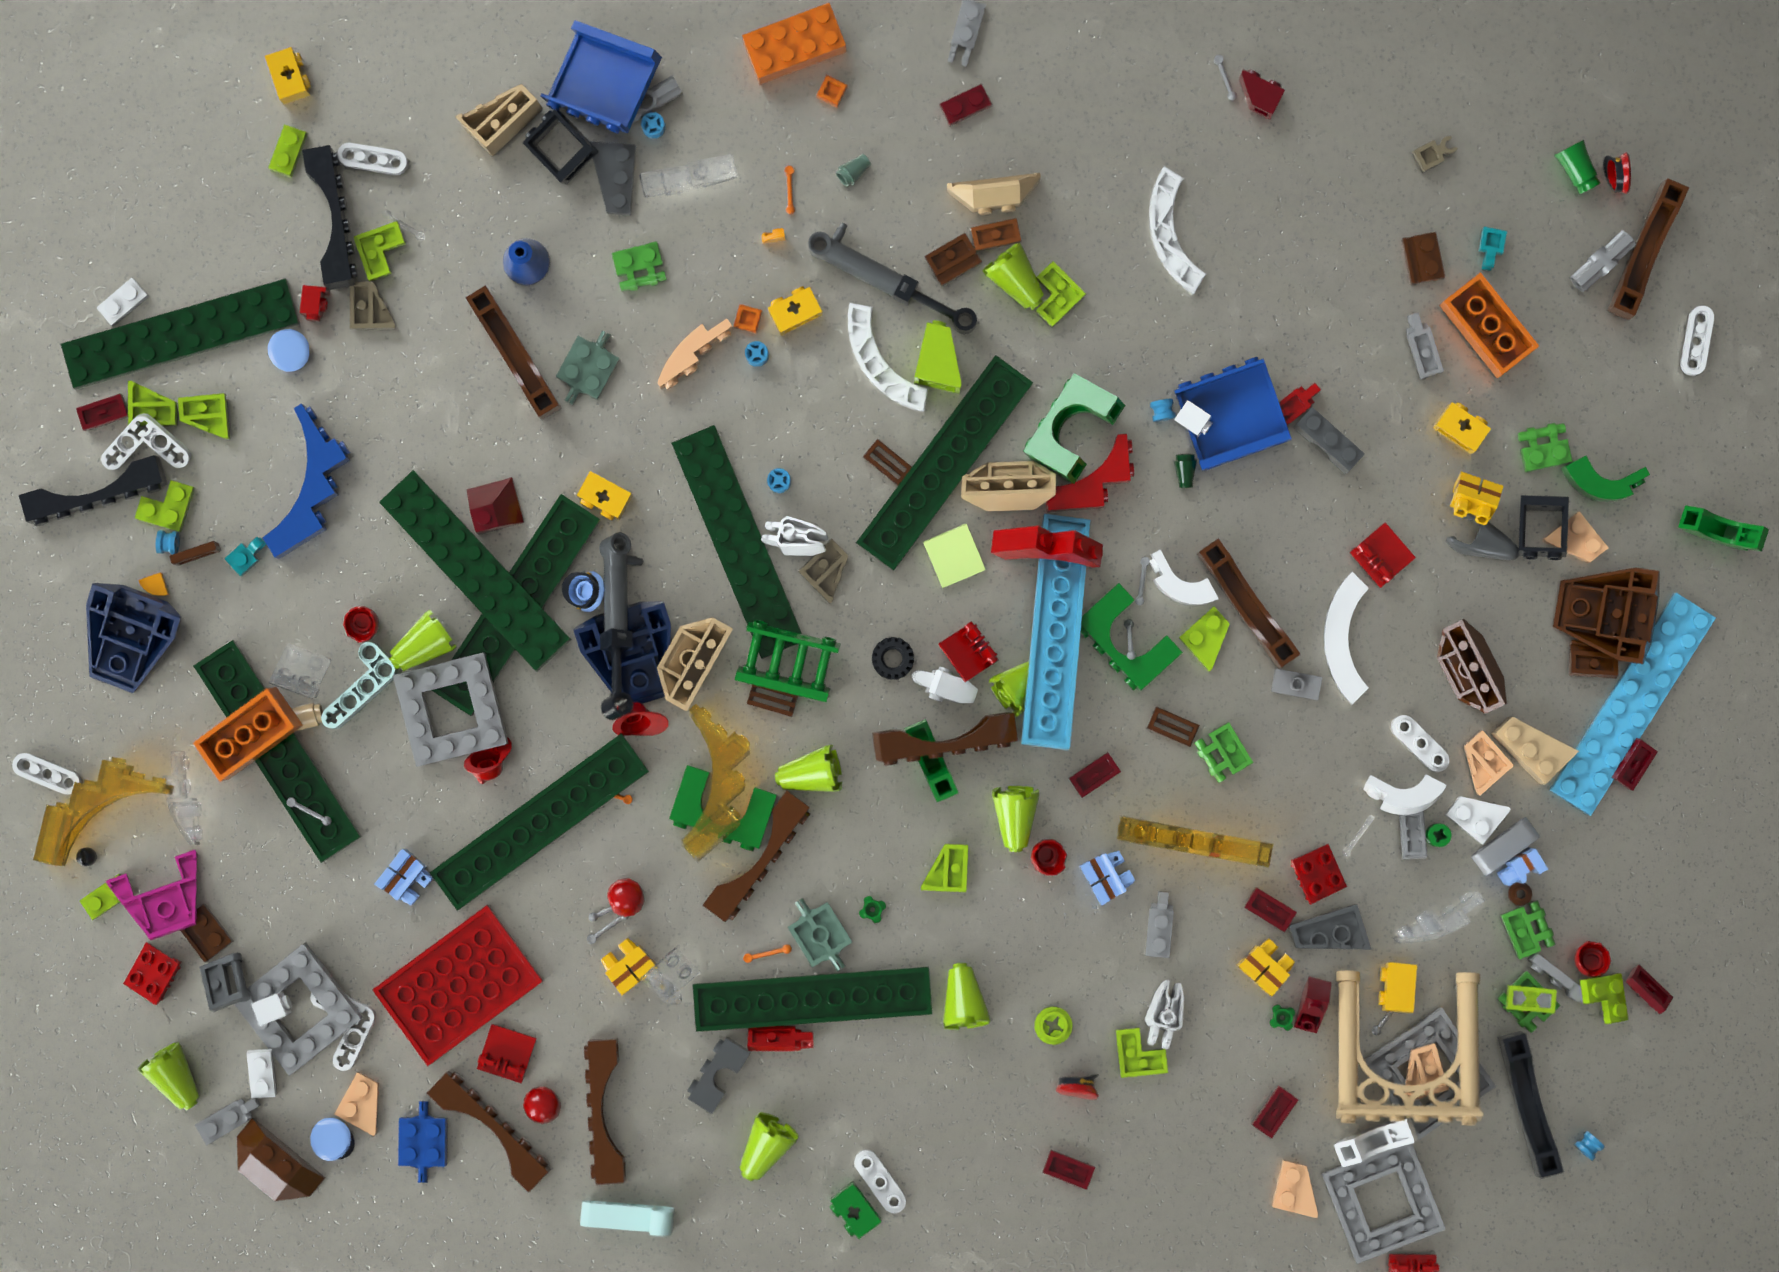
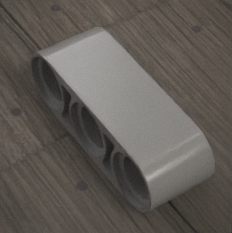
(1505, 846)

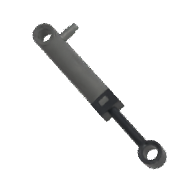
(899, 286)
(616, 634)

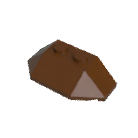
(1471, 667)
(274, 1165)

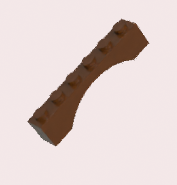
(1641, 261)
(513, 352)
(1249, 607)
(991, 730)
(786, 816)
(454, 1096)
(608, 1160)

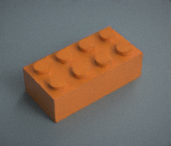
(794, 43)
(1489, 325)
(247, 734)

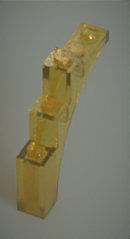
(725, 754)
(66, 821)
(1194, 841)

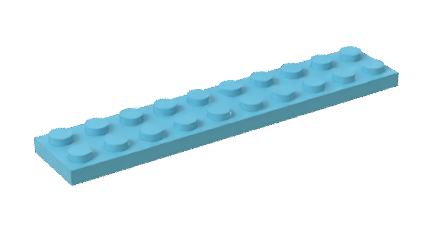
(1054, 644)
(1632, 704)

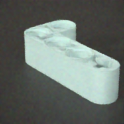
(357, 689)
(627, 1216)

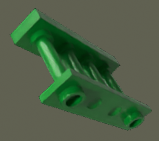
(771, 678)

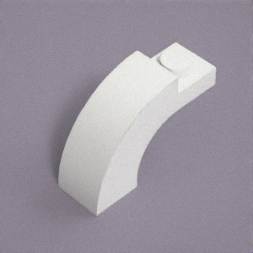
(1178, 590)
(1405, 800)
(1375, 1140)

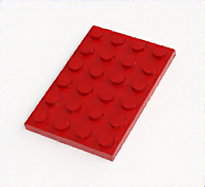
(457, 985)

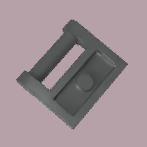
(217, 982)

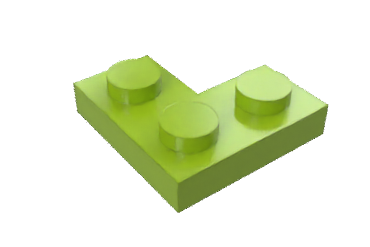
(373, 246)
(1064, 294)
(169, 513)
(1608, 991)
(1135, 1061)

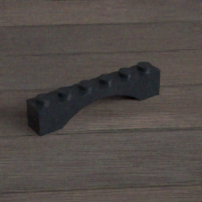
(336, 263)
(140, 476)
(1523, 1083)

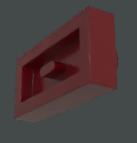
(965, 105)
(102, 412)
(1634, 764)
(1094, 775)
(1270, 909)
(1649, 989)
(1274, 1112)
(1068, 1169)

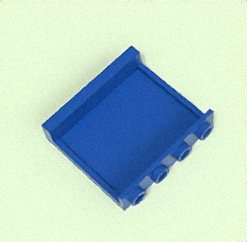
(603, 78)
(1242, 413)

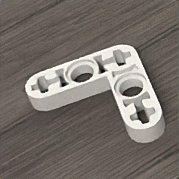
(148, 436)
(352, 1057)

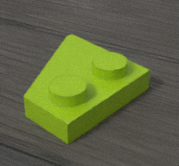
(146, 401)
(206, 413)
(1206, 637)
(948, 870)

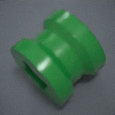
(1434, 833)

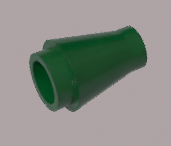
(1185, 469)

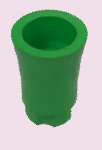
(1578, 167)

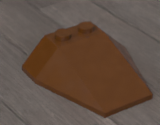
(1587, 603)

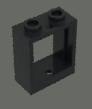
(576, 163)
(1543, 503)

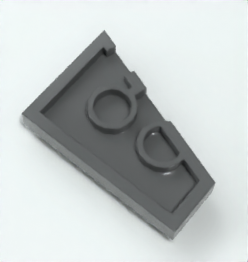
(615, 175)
(1332, 931)

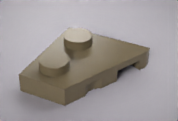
(368, 308)
(825, 570)

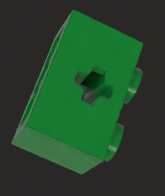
(852, 1196)

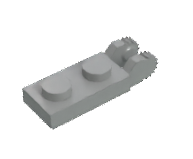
(966, 29)
(1558, 978)

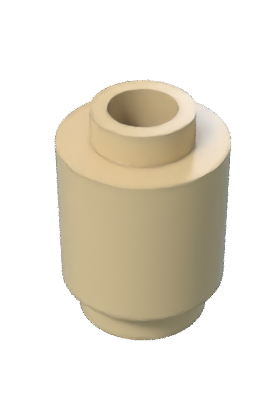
(309, 715)

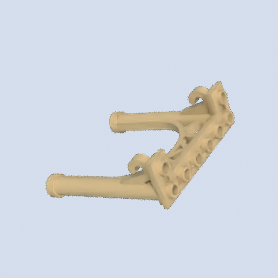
(1466, 1057)

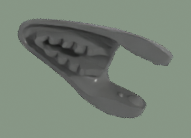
(1488, 543)

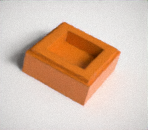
(832, 90)
(747, 318)

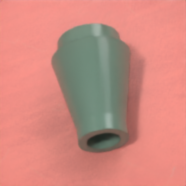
(852, 170)

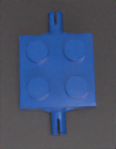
(422, 1142)

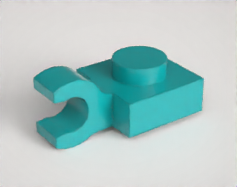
(1492, 243)
(244, 557)

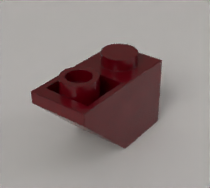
(1260, 94)
(1313, 1004)

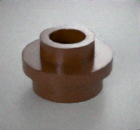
(1512, 893)

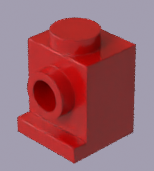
(313, 302)

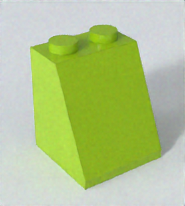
(937, 359)

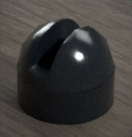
(90, 856)

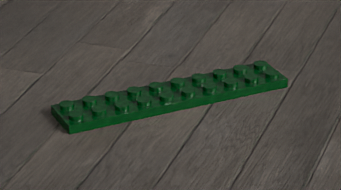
(180, 333)
(944, 462)
(735, 534)
(475, 571)
(539, 573)
(286, 764)
(539, 822)
(812, 999)

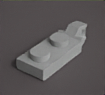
(1423, 347)
(1160, 927)
(226, 1119)

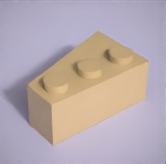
(501, 118)
(1533, 749)

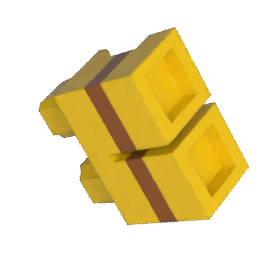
(1475, 498)
(620, 973)
(1274, 974)

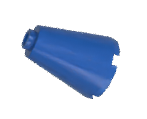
(526, 261)

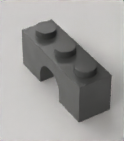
(1336, 445)
(705, 1091)

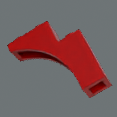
(1089, 491)
(1043, 544)

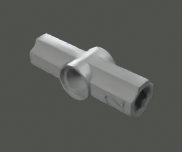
(661, 95)
(1602, 261)

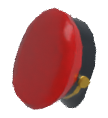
(1618, 172)
(1078, 1087)

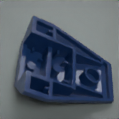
(127, 633)
(638, 664)

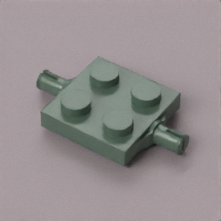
(587, 367)
(820, 934)

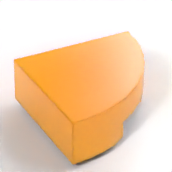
(774, 236)
(155, 585)

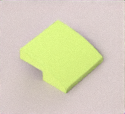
(954, 555)

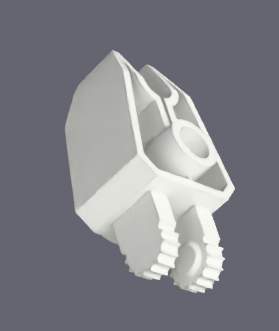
(796, 537)
(944, 685)
(1165, 1013)

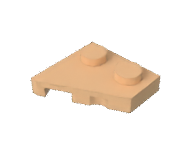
(1581, 539)
(1485, 762)
(1424, 1067)
(361, 1104)
(1295, 1190)

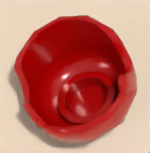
(361, 623)
(1048, 857)
(625, 897)
(1592, 959)
(541, 1105)

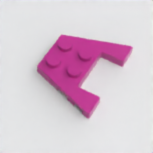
(164, 908)

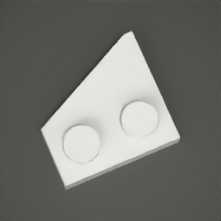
(1477, 817)

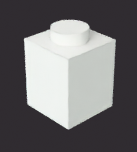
(1194, 419)
(272, 1007)

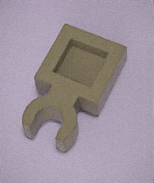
(1431, 154)

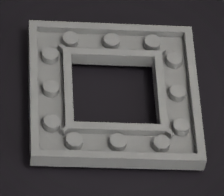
(490, 727)
(341, 1011)
(1433, 1028)
(1370, 1244)

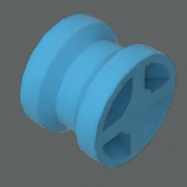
(650, 122)
(752, 357)
(1162, 410)
(775, 480)
(167, 542)
(1589, 1145)

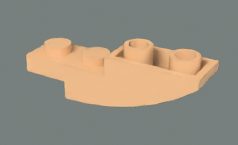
(684, 358)

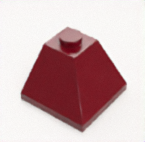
(494, 506)

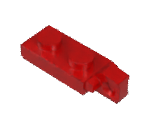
(1298, 402)
(779, 1039)

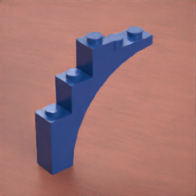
(322, 458)

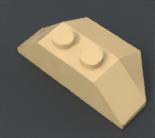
(994, 193)
(1009, 486)
(690, 659)

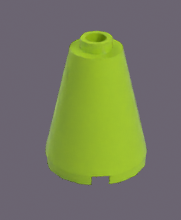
(1015, 276)
(421, 643)
(1011, 688)
(811, 772)
(1015, 814)
(964, 1000)
(171, 1076)
(766, 1145)

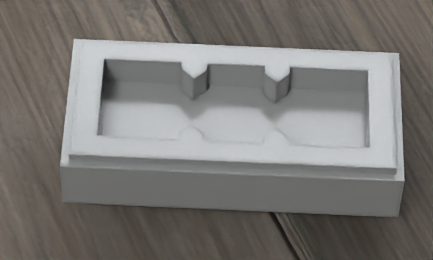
(1296, 684)
(1413, 836)

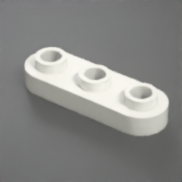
(362, 157)
(1703, 332)
(1410, 738)
(37, 771)
(875, 1171)

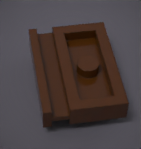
(1423, 258)
(953, 259)
(1590, 662)
(207, 935)

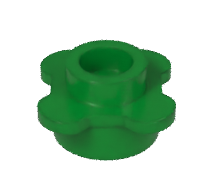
(876, 915)
(1287, 1013)

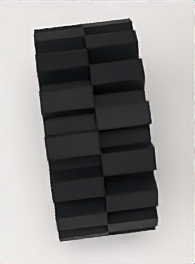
(878, 658)

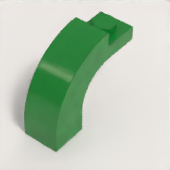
(1593, 486)
(1722, 530)
(934, 769)

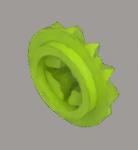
(1056, 1036)

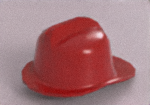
(640, 722)
(487, 763)

